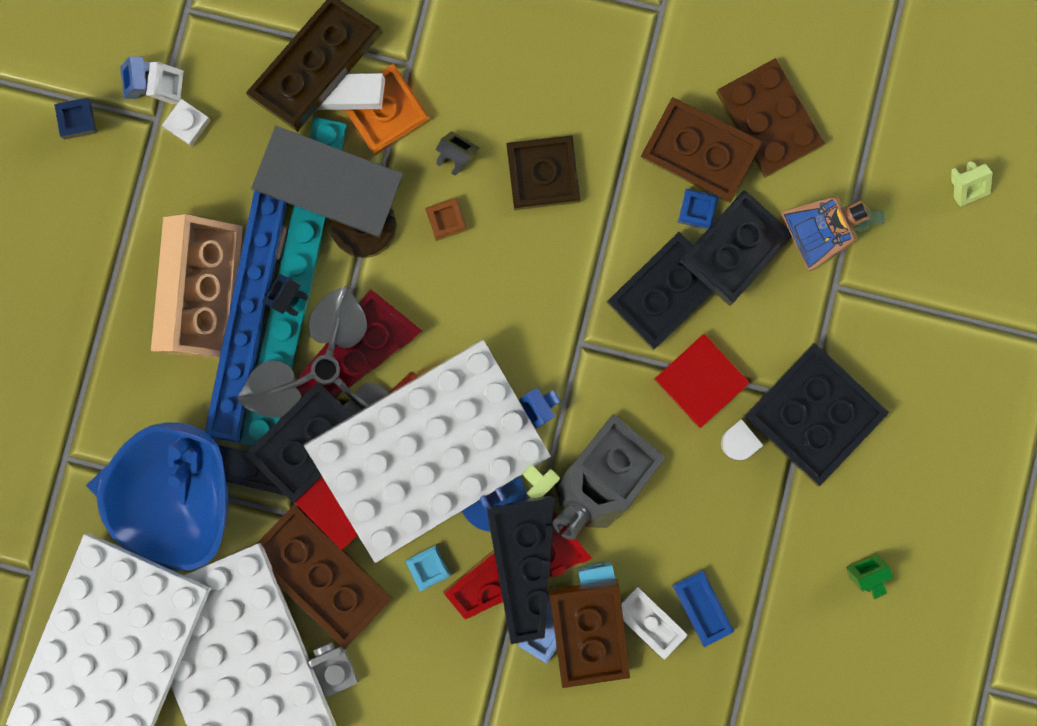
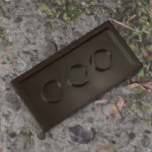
(314, 63)

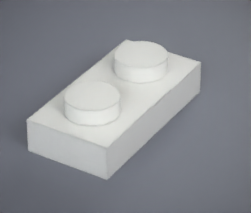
(651, 623)

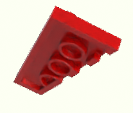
(480, 585)

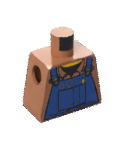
(824, 229)

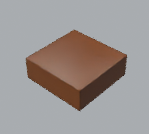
(446, 219)

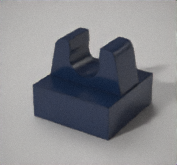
(75, 118)

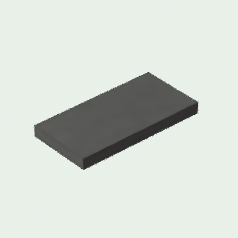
(327, 181)

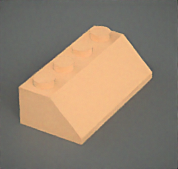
(195, 285)

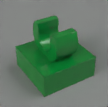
(870, 575)

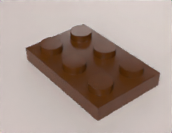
(770, 111)
(701, 150)
(589, 633)

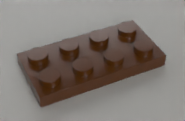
(322, 577)

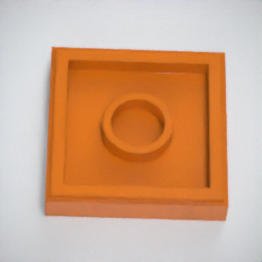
(398, 117)

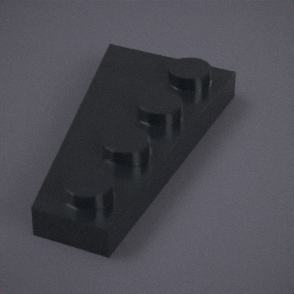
(522, 549)

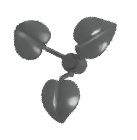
(334, 321)

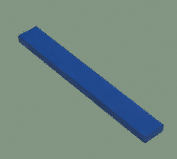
(246, 316)

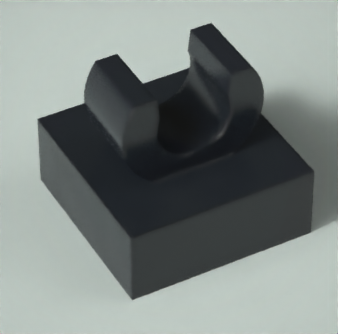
(456, 149)
(282, 293)

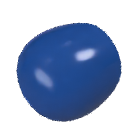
(166, 496)

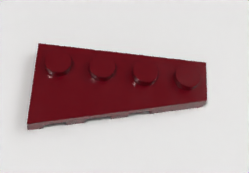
(384, 336)

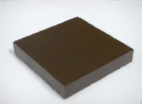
(543, 172)

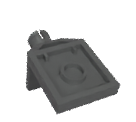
(604, 478)

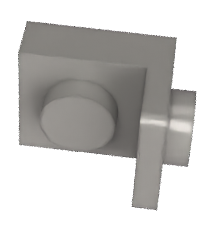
(333, 668)

